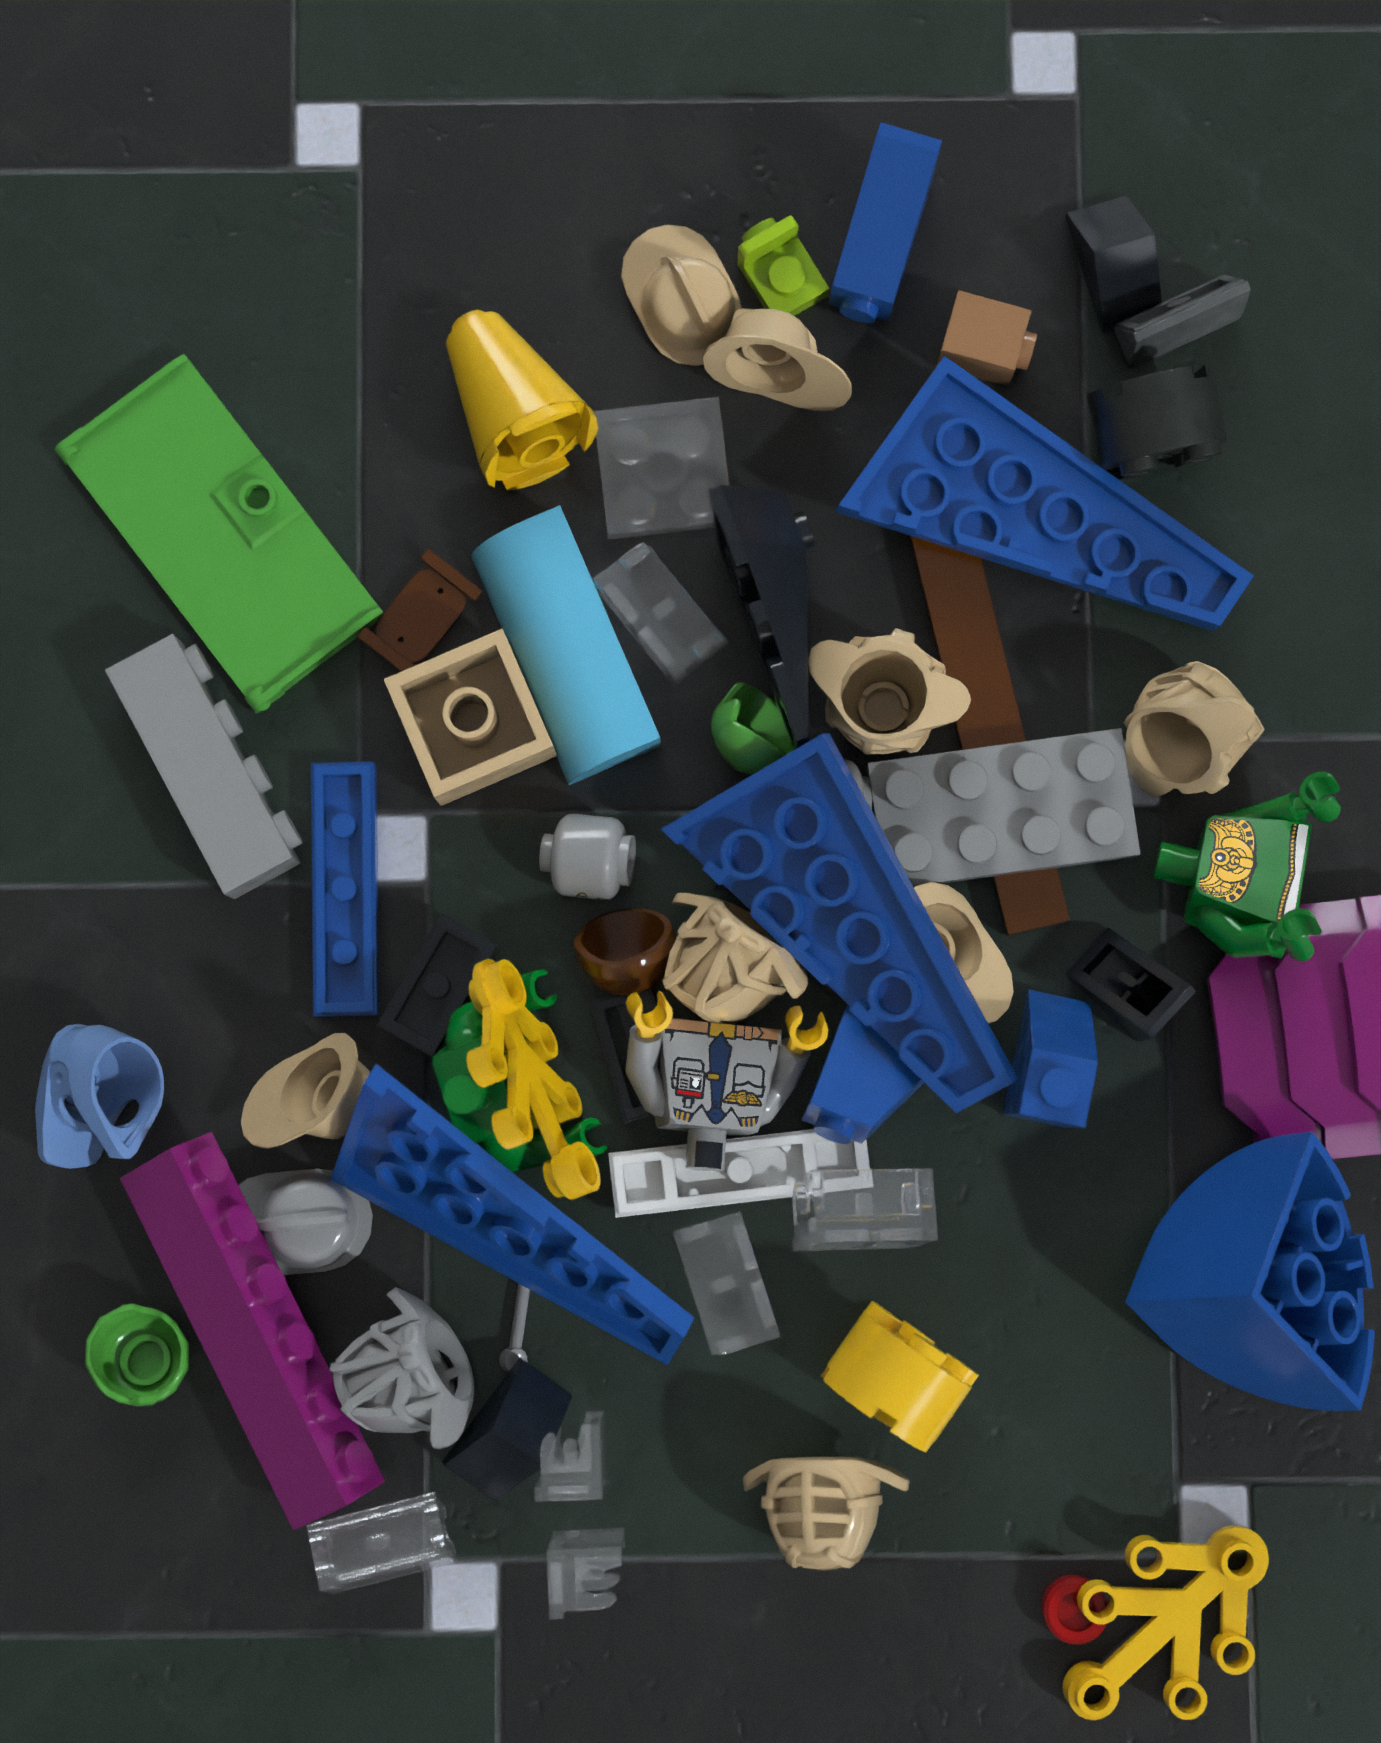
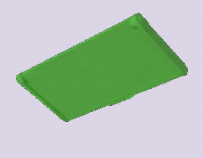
(220, 532)

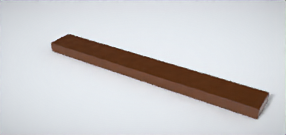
(973, 653)

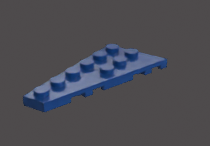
(1010, 491)
(835, 896)

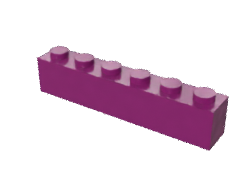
(252, 1330)

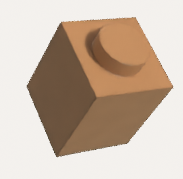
(988, 338)

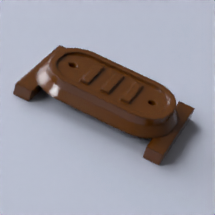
(420, 613)

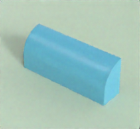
(565, 645)

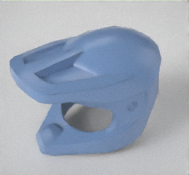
(86, 1086)

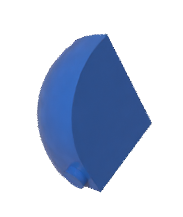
(1264, 1277)

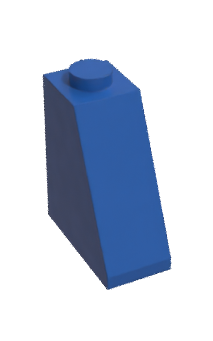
(884, 223)
(1053, 1062)
(857, 1083)

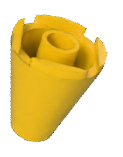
(514, 403)

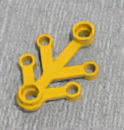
(501, 999)
(1174, 1616)

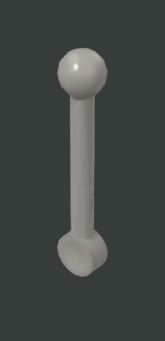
(512, 1353)

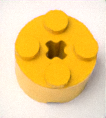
(898, 1376)

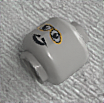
(588, 856)

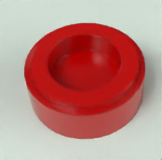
(1062, 1612)

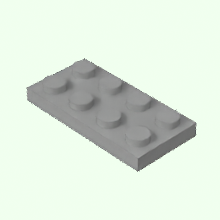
(1007, 807)

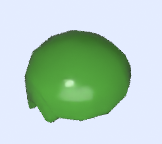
(749, 730)
(137, 1355)

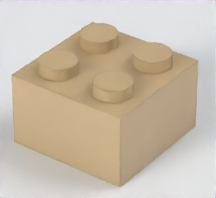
(470, 717)

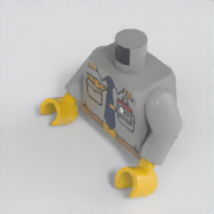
(714, 1074)

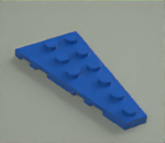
(453, 1189)

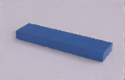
(345, 889)

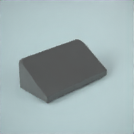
(1182, 319)

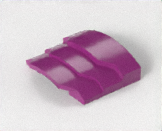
(1306, 1035)

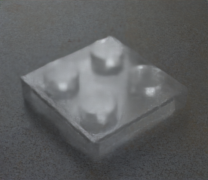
(660, 466)

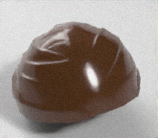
(625, 950)

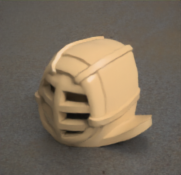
(885, 691)
(1188, 731)
(728, 963)
(823, 1506)

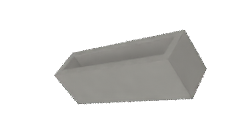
(204, 766)

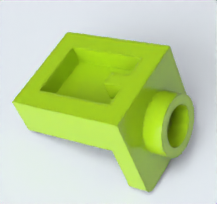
(780, 267)

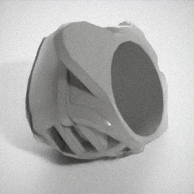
(398, 1378)

